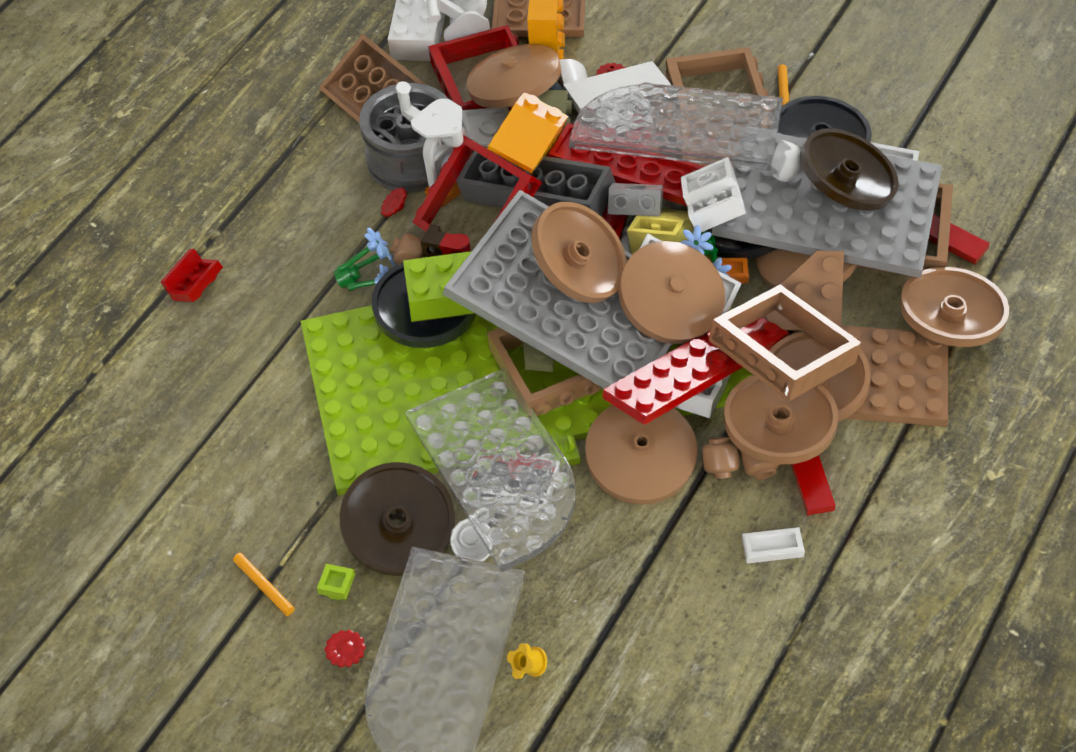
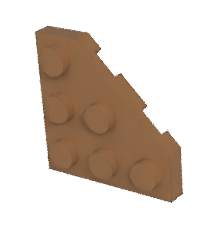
(817, 284)

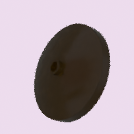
(849, 169)
(389, 494)

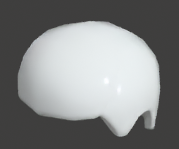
(786, 161)
(467, 543)

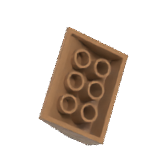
(363, 74)

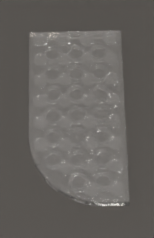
(681, 125)
(499, 466)
(440, 653)

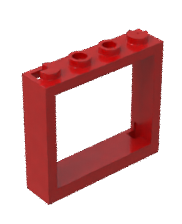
(464, 48)
(452, 168)

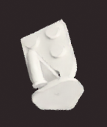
(464, 15)
(439, 124)

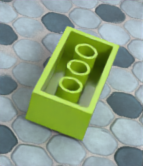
(426, 283)

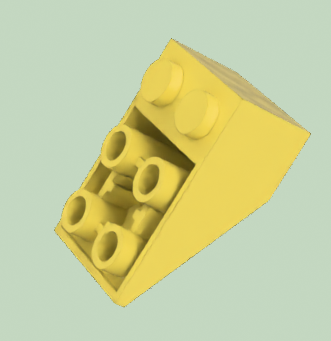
(666, 227)

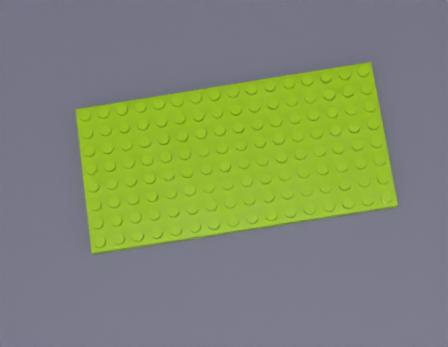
(371, 381)

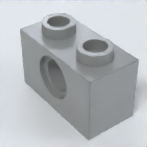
(635, 199)

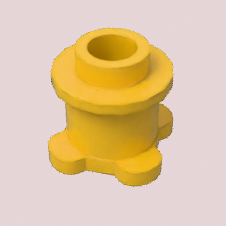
(527, 661)

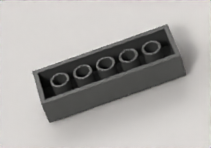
(561, 182)

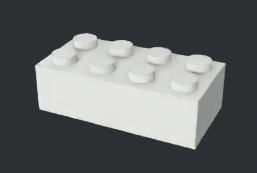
(411, 31)

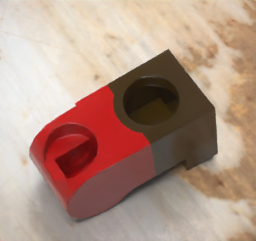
(440, 243)

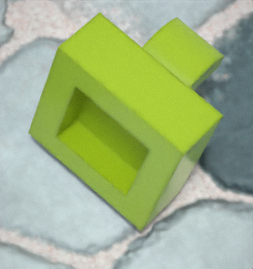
(569, 449)
(336, 582)

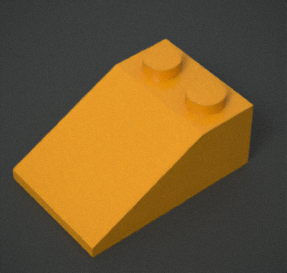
(528, 132)

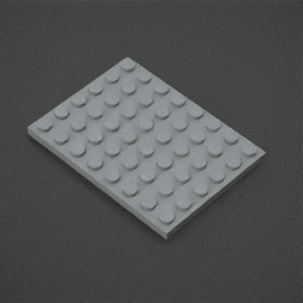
(805, 220)
(512, 292)

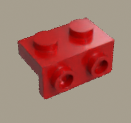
(190, 277)

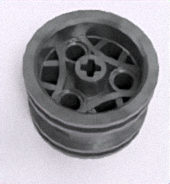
(391, 144)

